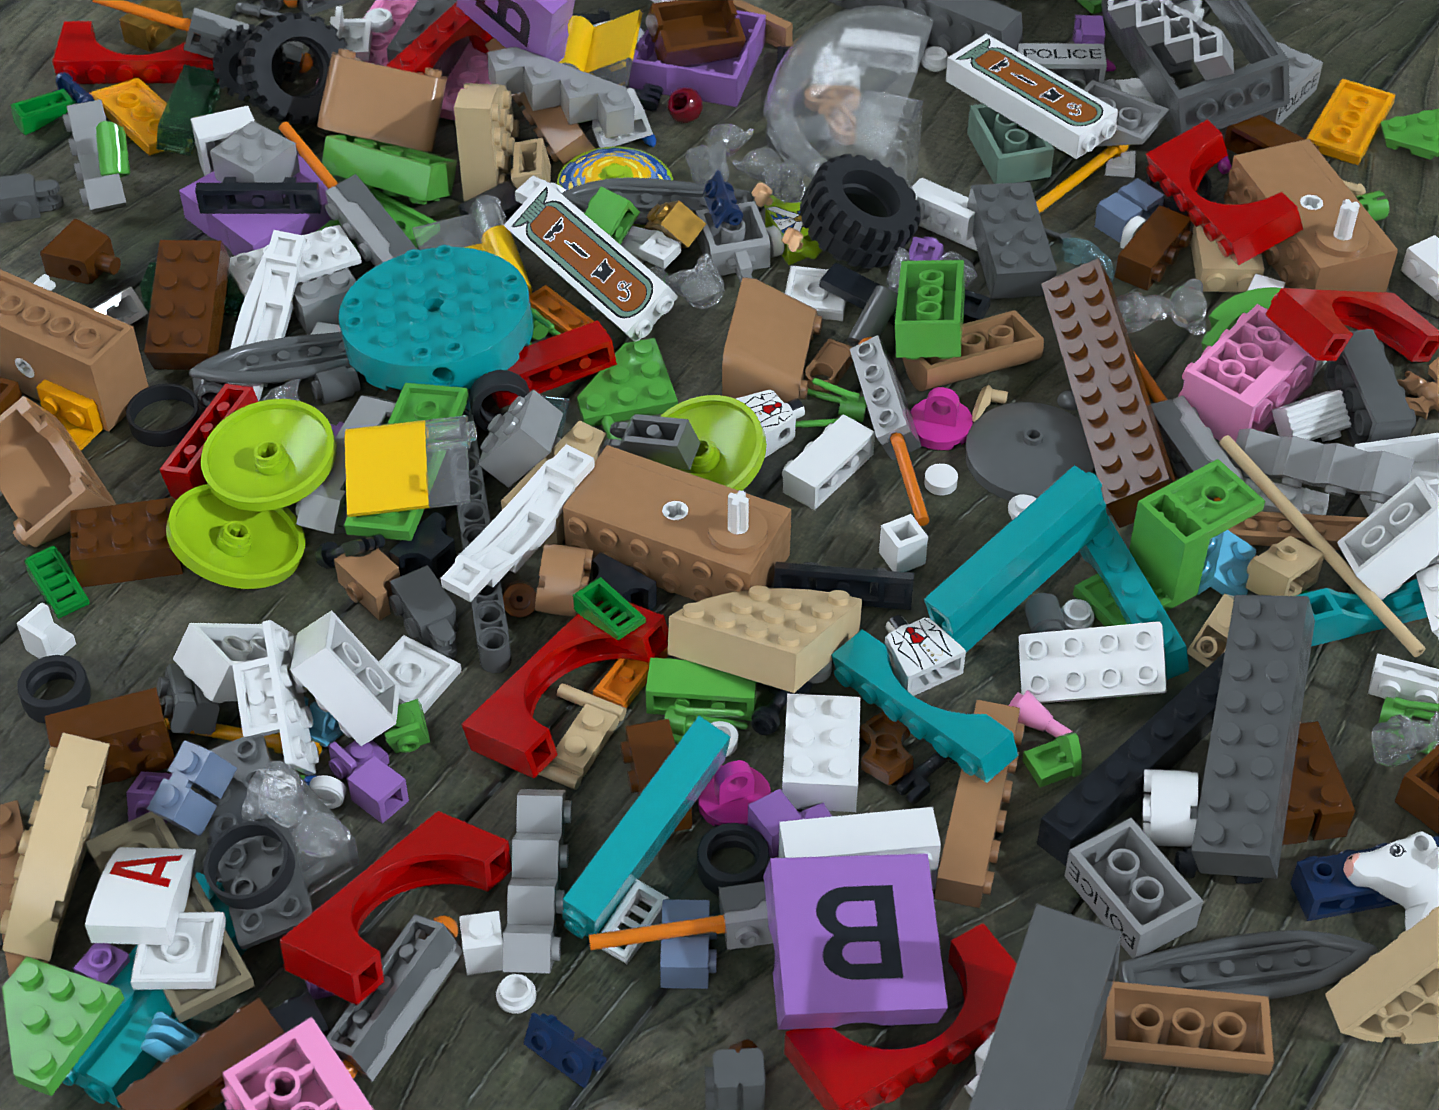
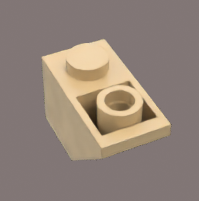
(1213, 635)

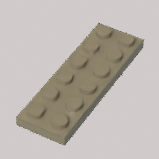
(232, 974)

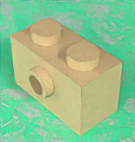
(530, 160)
(1284, 569)

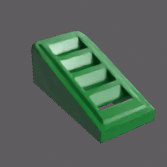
(40, 110)
(46, 564)
(599, 591)

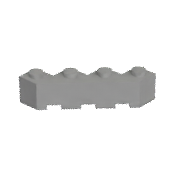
(1182, 32)
(555, 84)
(99, 191)
(1326, 465)
(327, 505)
(535, 883)

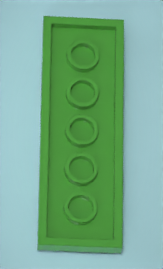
(414, 404)

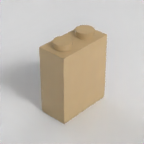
(1218, 272)

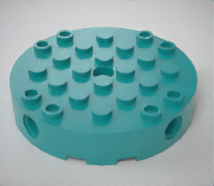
(436, 318)

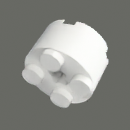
(1170, 807)

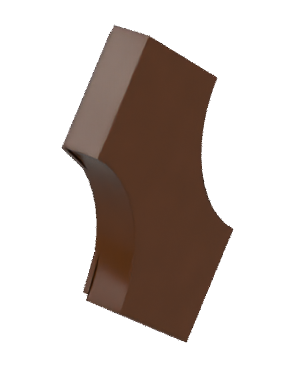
(886, 757)

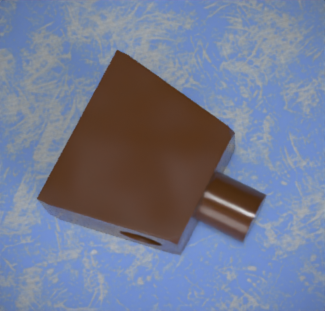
(80, 254)

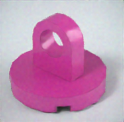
(941, 420)
(731, 792)

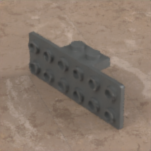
(257, 859)

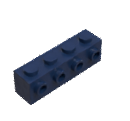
(1326, 890)

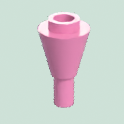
(1036, 716)

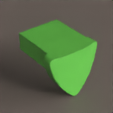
(1054, 759)

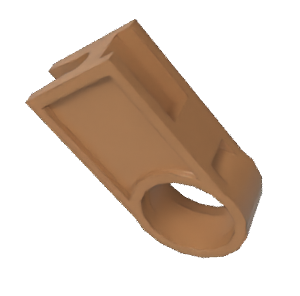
(830, 361)

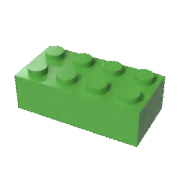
(390, 167)
(930, 309)

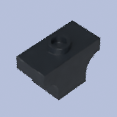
(428, 547)
(626, 581)

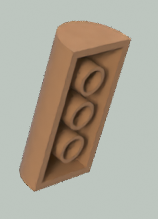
(986, 348)
(1187, 1028)

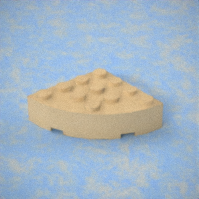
(484, 136)
(766, 633)
(54, 846)
(1394, 989)

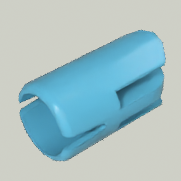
(167, 1037)

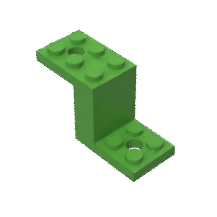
(1174, 536)

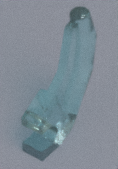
(1082, 251)

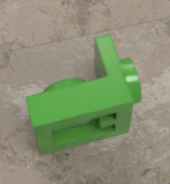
(409, 729)

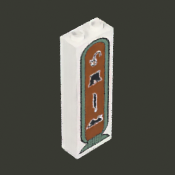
(1031, 96)
(591, 261)

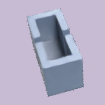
(1129, 201)
(194, 768)
(688, 958)

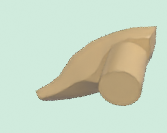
(986, 395)

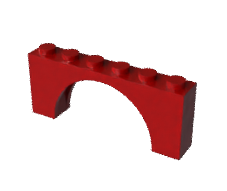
(440, 35)
(93, 64)
(1238, 229)
(1318, 319)
(505, 722)
(439, 851)
(861, 1077)

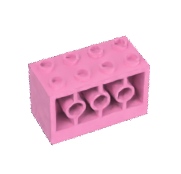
(1247, 376)
(293, 1074)

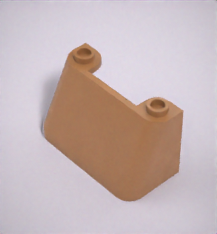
(382, 102)
(768, 343)
(44, 474)

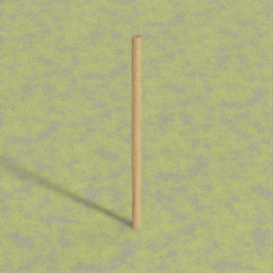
(1377, 606)

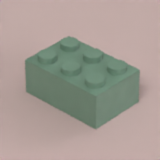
(1007, 151)

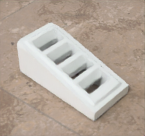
(637, 893)

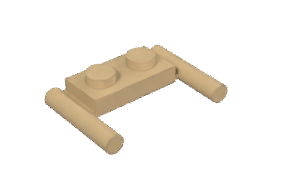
(584, 737)

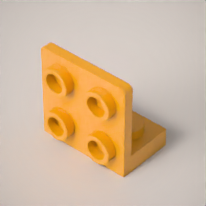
(73, 410)

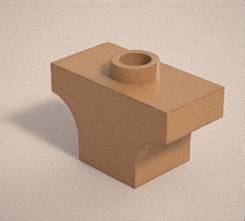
(368, 580)

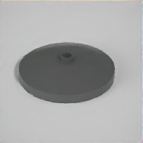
(1025, 448)

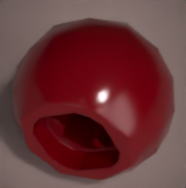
(685, 105)

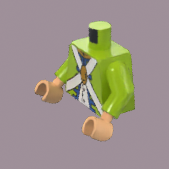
(788, 220)

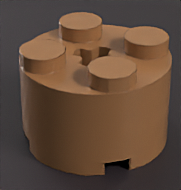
(561, 577)

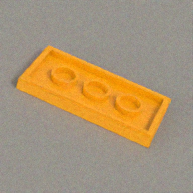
(135, 109)
(1350, 121)

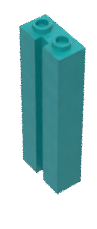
(1019, 558)
(644, 828)
(115, 1053)

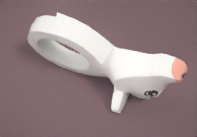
(1402, 872)

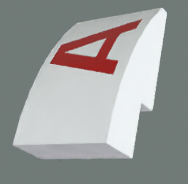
(141, 896)

